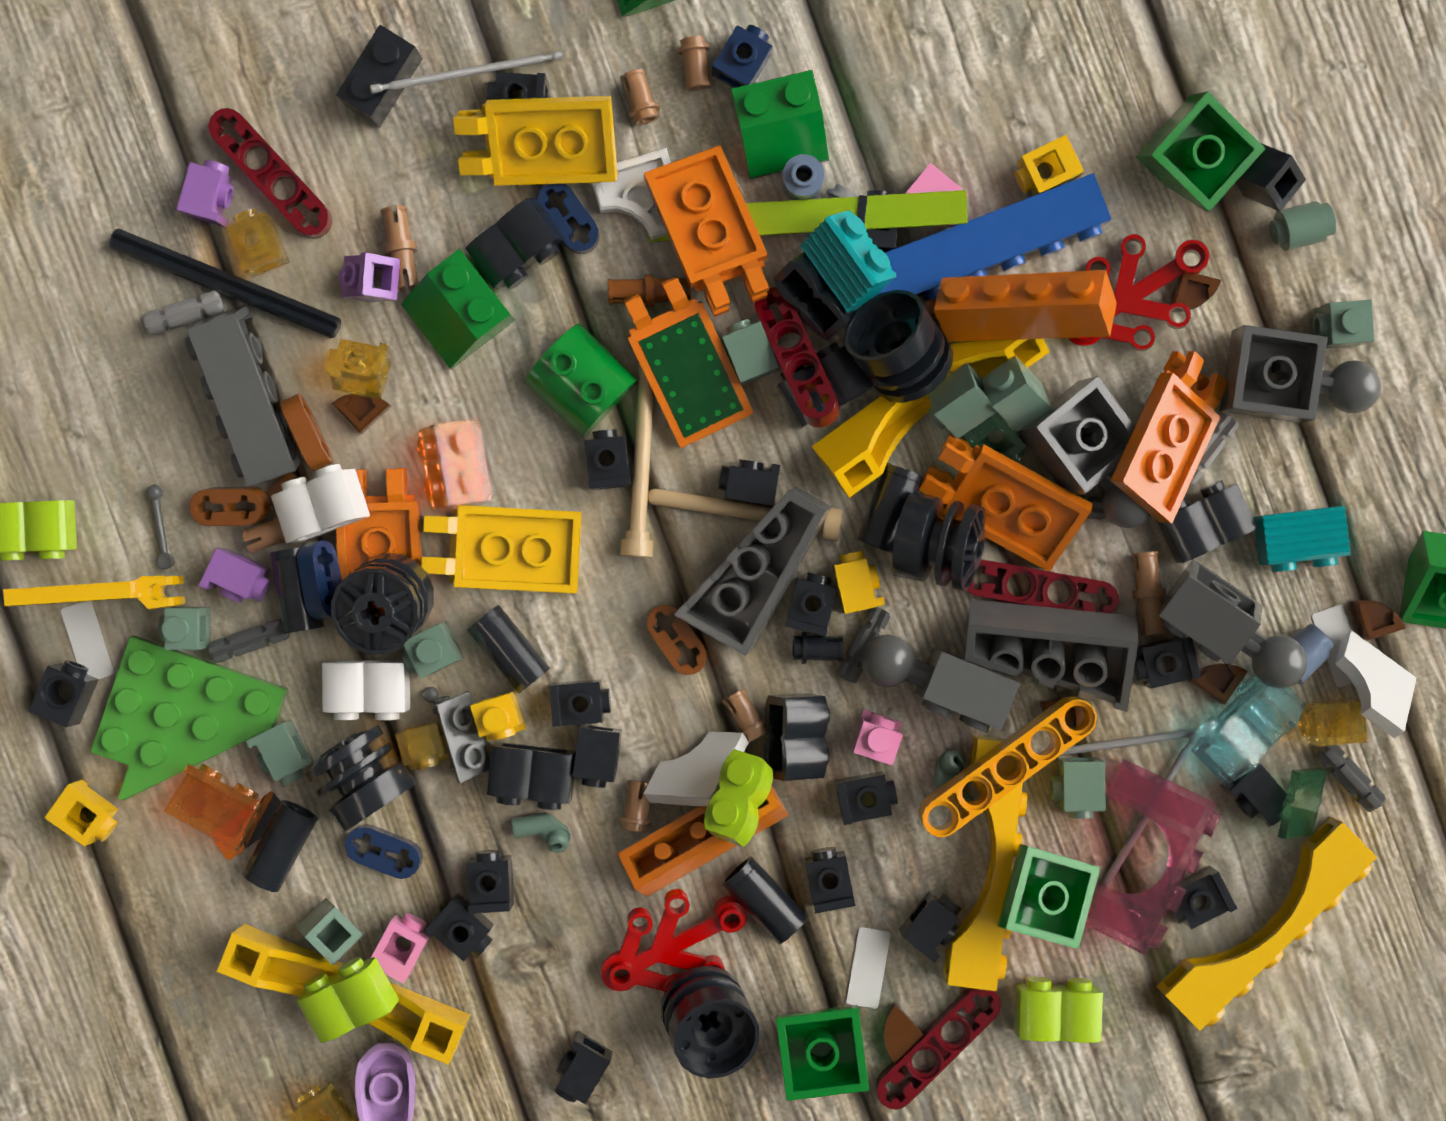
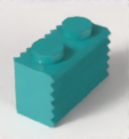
(848, 260)
(1302, 536)

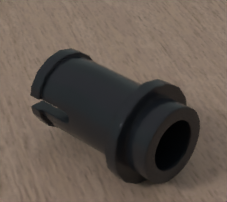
(817, 648)

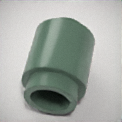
(1302, 225)

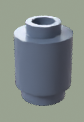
(801, 190)
(1316, 646)

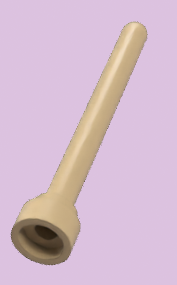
(829, 529)
(637, 540)

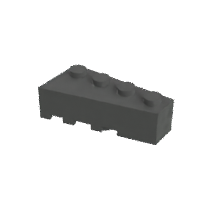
(242, 395)
(752, 580)
(1056, 646)

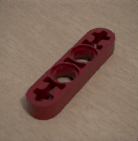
(267, 176)
(797, 356)
(1038, 591)
(943, 1050)

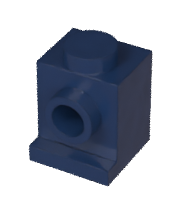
(738, 71)

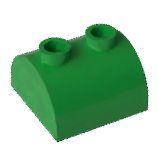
(580, 380)
(1048, 896)
(822, 1053)

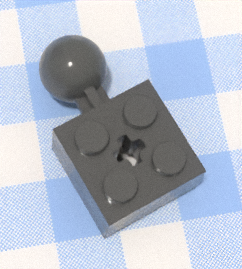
(1301, 377)
(1091, 458)
(1226, 623)
(942, 682)

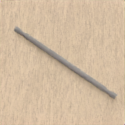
(466, 72)
(1129, 741)
(1144, 819)

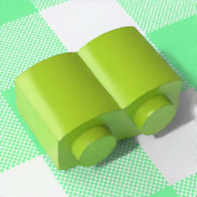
(37, 527)
(734, 807)
(347, 998)
(1058, 1011)

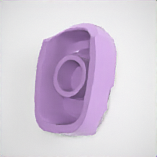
(385, 1083)

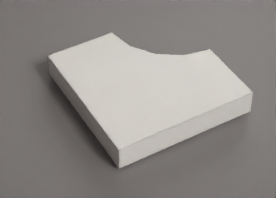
(630, 194)
(1380, 683)
(694, 776)

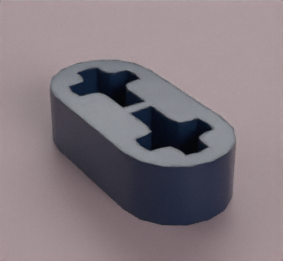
(576, 212)
(318, 577)
(380, 860)

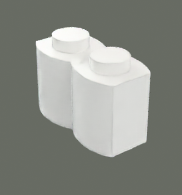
(320, 504)
(365, 687)

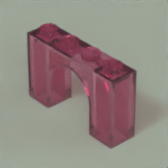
(1184, 820)

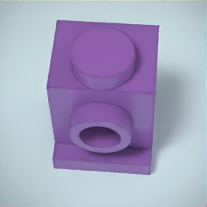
(206, 192)
(358, 277)
(236, 576)

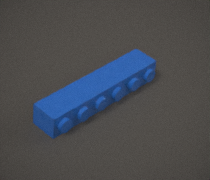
(1001, 238)

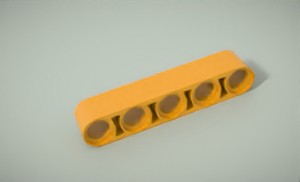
(1027, 764)

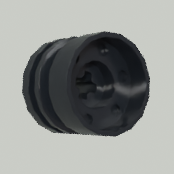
(898, 346)
(930, 539)
(391, 583)
(359, 778)
(709, 1022)

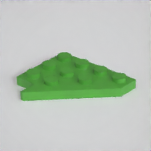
(178, 712)

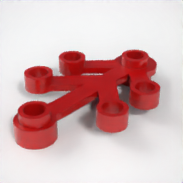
(1131, 297)
(665, 946)

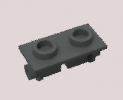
(461, 736)

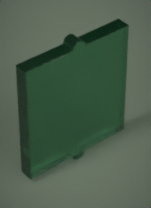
(1302, 803)

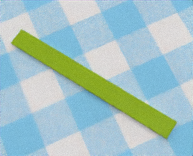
(881, 212)

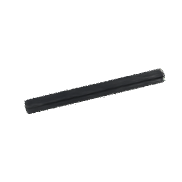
(225, 283)

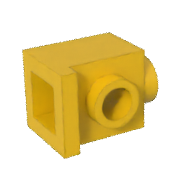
(1055, 155)
(856, 583)
(498, 716)
(70, 816)

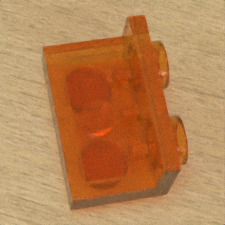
(454, 463)
(214, 806)

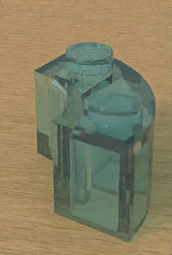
(1247, 728)

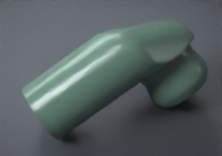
(947, 767)
(546, 827)

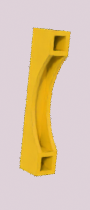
(862, 445)
(1326, 867)
(975, 951)
(285, 967)

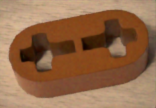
(306, 432)
(229, 514)
(668, 644)

